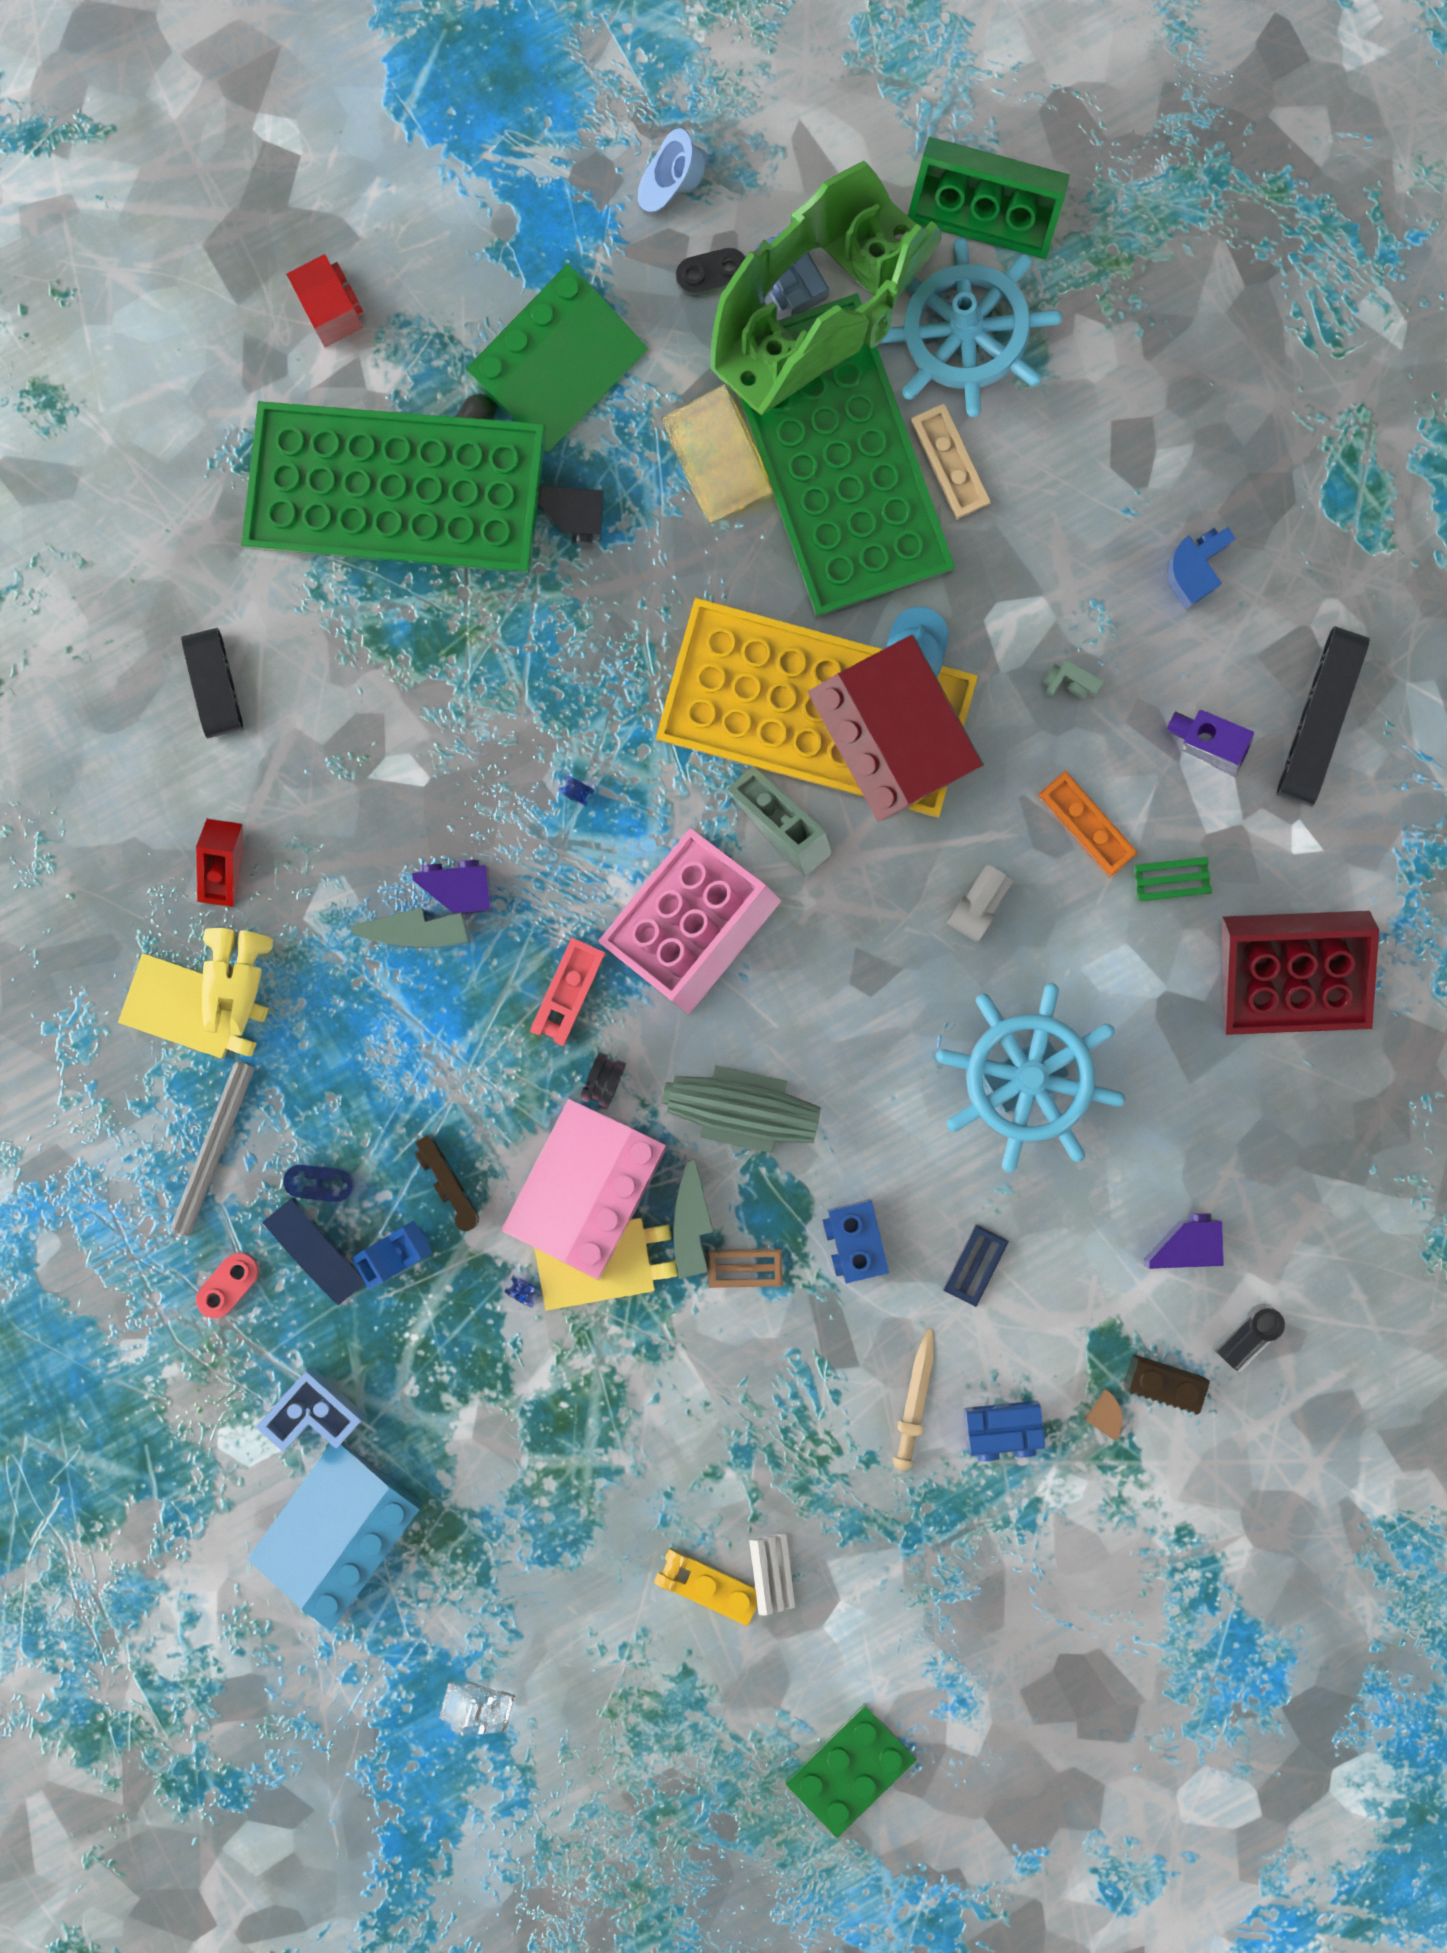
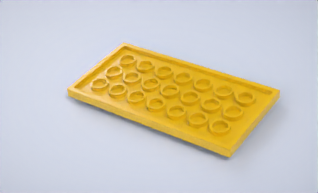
(747, 698)

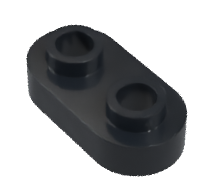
(713, 275)

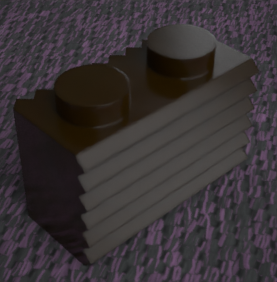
(1166, 1384)

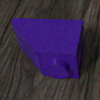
(1189, 1244)

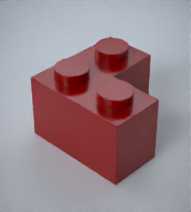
(327, 303)

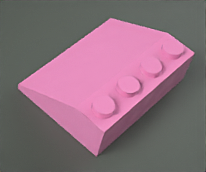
(690, 921)
(584, 1189)

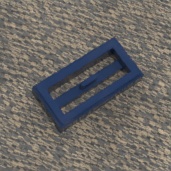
(989, 1237)

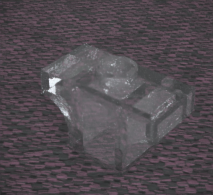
(476, 1708)

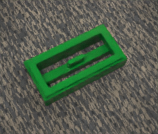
(1203, 875)

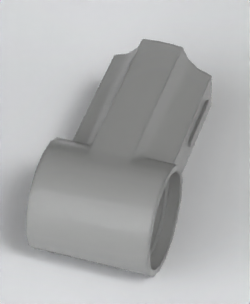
(976, 910)

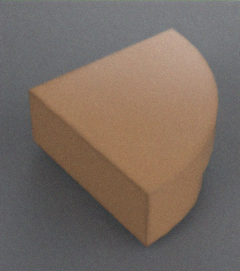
(1106, 1415)

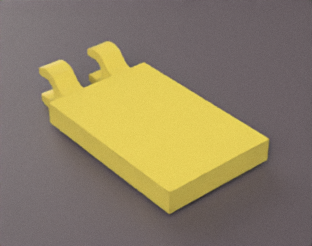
(169, 1005)
(625, 1275)

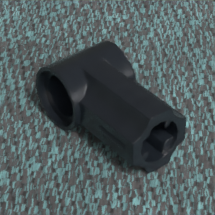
(1247, 1341)

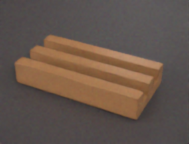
(744, 1253)

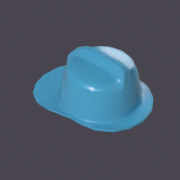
(928, 630)

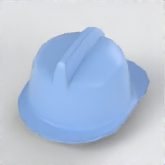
(673, 171)

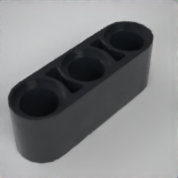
(212, 683)

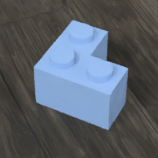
(313, 1403)

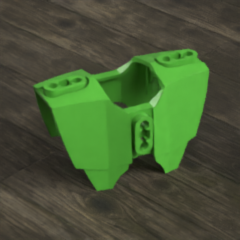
(854, 225)

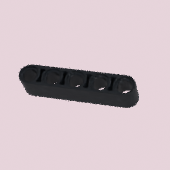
(1323, 716)

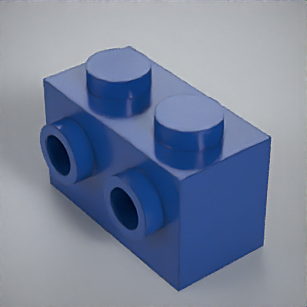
(856, 1241)

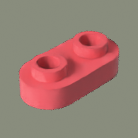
(227, 1285)

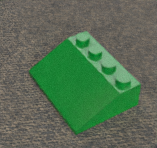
(557, 357)

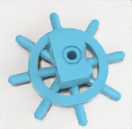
(1029, 1075)

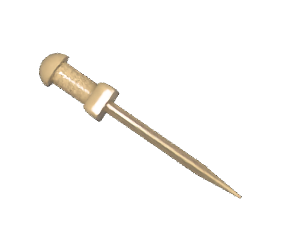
(911, 1423)

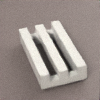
(776, 1572)

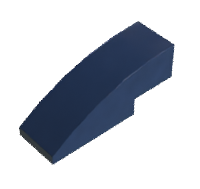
(314, 1250)

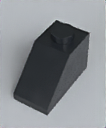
(574, 512)

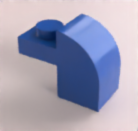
(1188, 567)
(392, 1254)

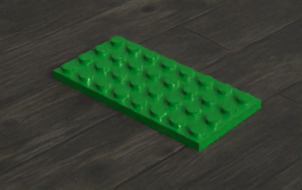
(848, 480)
(394, 486)

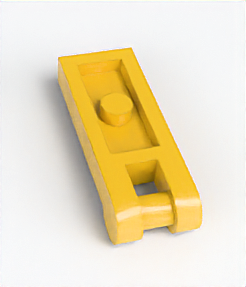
(709, 1587)

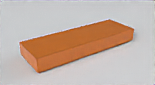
(1087, 824)

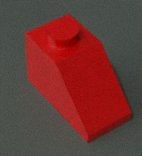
(219, 862)

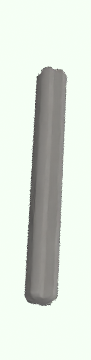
(212, 1148)

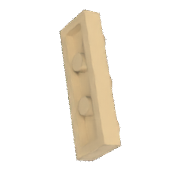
(950, 461)

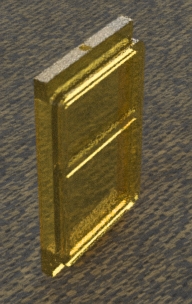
(717, 454)

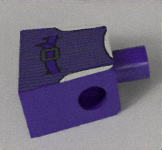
(1226, 748)

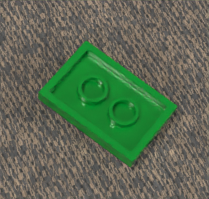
(850, 1770)

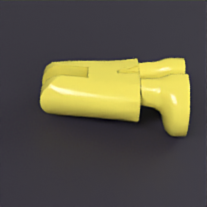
(228, 986)

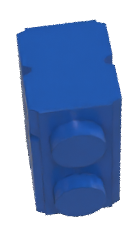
(1004, 1429)

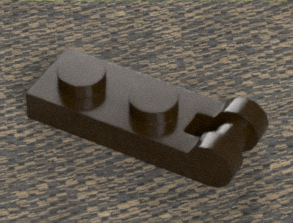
(448, 1184)

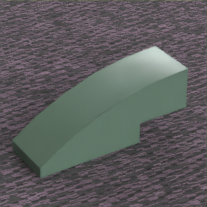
(414, 930)
(689, 1223)

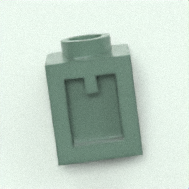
(1079, 680)

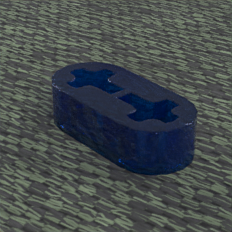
(318, 1192)

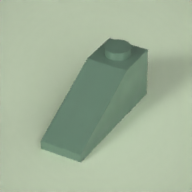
(781, 821)

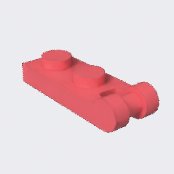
(568, 990)

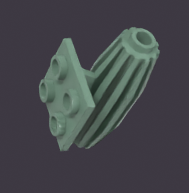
(742, 1109)

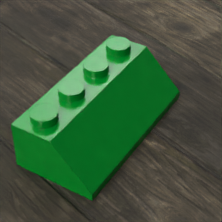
(988, 197)

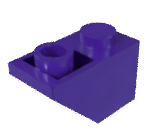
(458, 889)

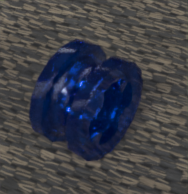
(575, 790)
(522, 1291)

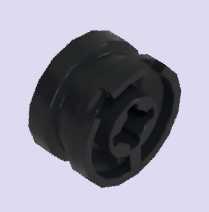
(603, 1080)

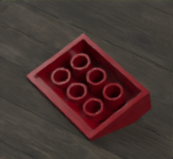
(895, 728)
(1299, 972)

